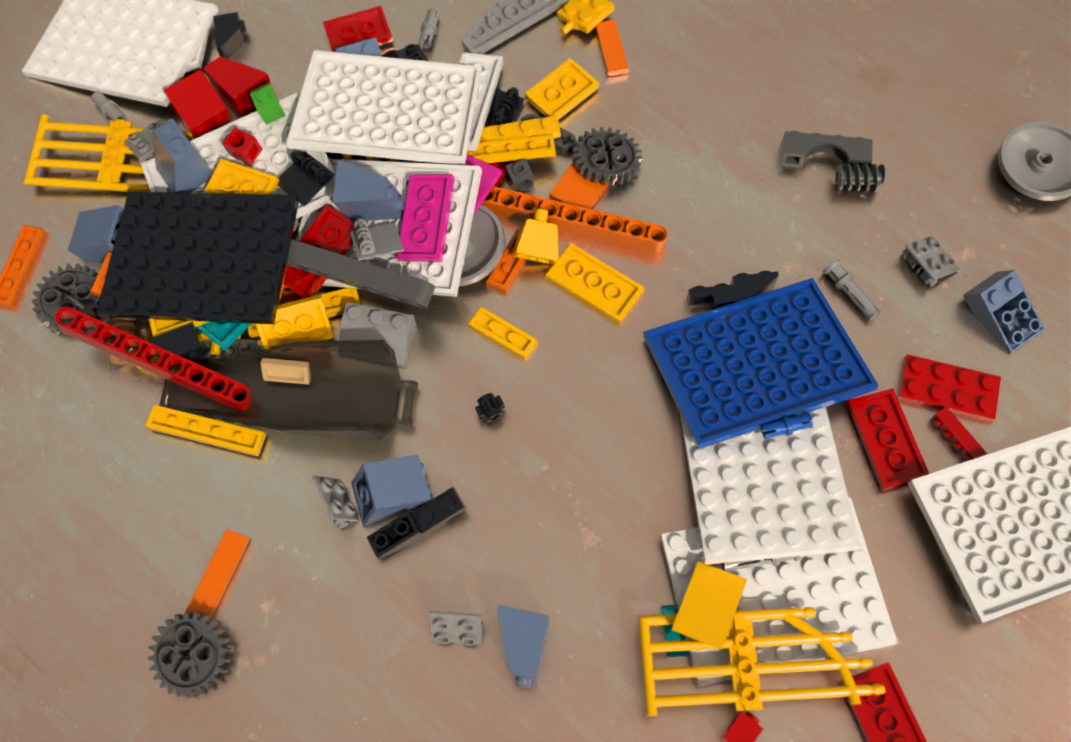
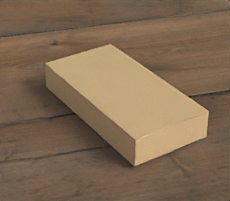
(285, 371)

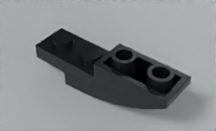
(740, 288)
(416, 524)

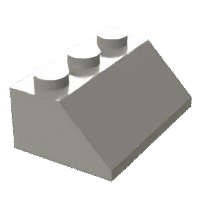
(372, 323)

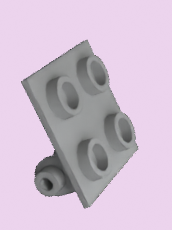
(143, 142)
(375, 240)
(932, 259)
(336, 500)
(456, 628)

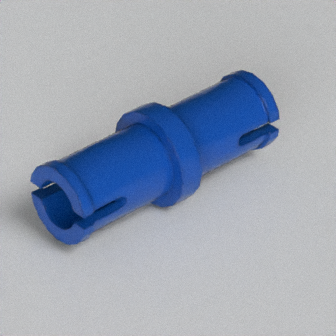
(786, 426)

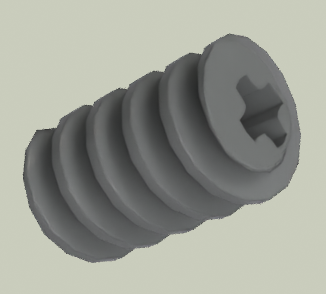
(859, 176)

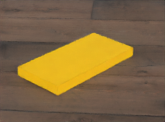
(595, 283)

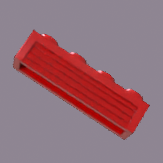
(958, 435)

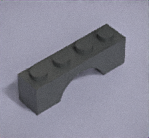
(798, 147)

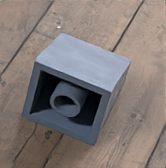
(178, 159)
(365, 194)
(95, 233)
(390, 488)
(524, 643)

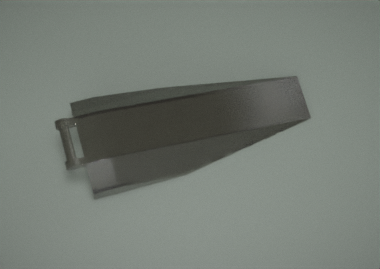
(349, 393)

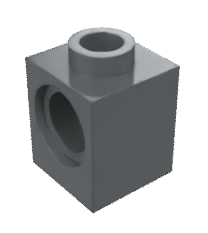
(520, 176)

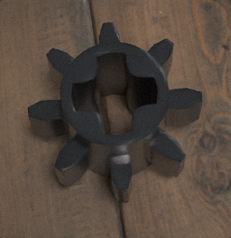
(490, 407)

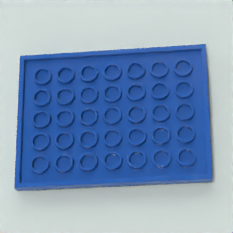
(758, 362)

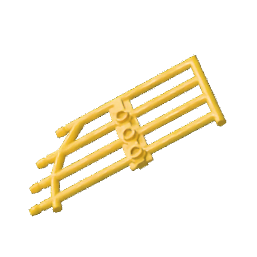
(110, 166)
(744, 664)

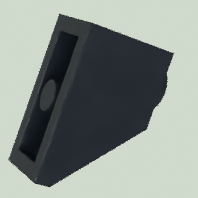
(228, 33)
(183, 341)

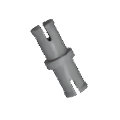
(428, 28)
(107, 106)

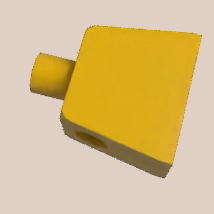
(537, 239)

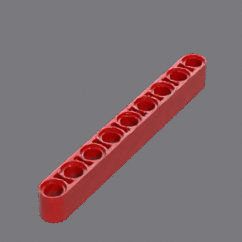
(147, 350)

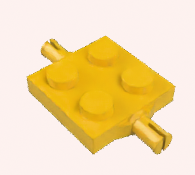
(583, 14)

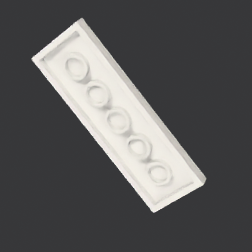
(490, 74)

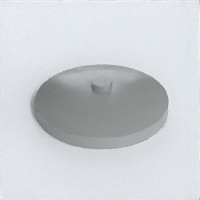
(1038, 160)
(484, 246)

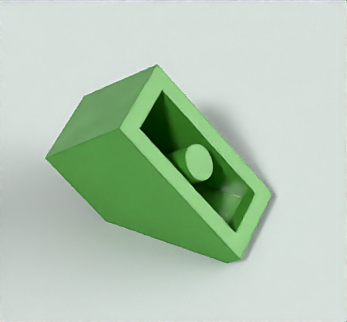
(267, 103)

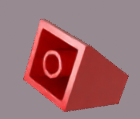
(234, 82)
(197, 104)

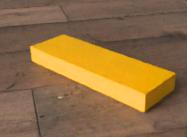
(502, 333)

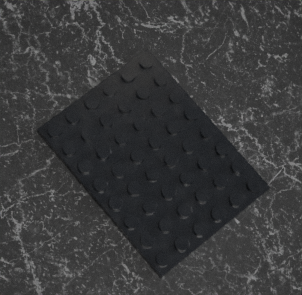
(199, 257)

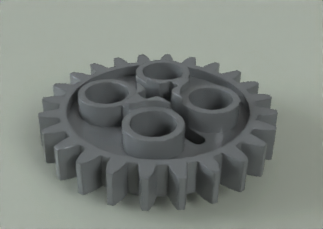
(593, 160)
(82, 283)
(205, 669)

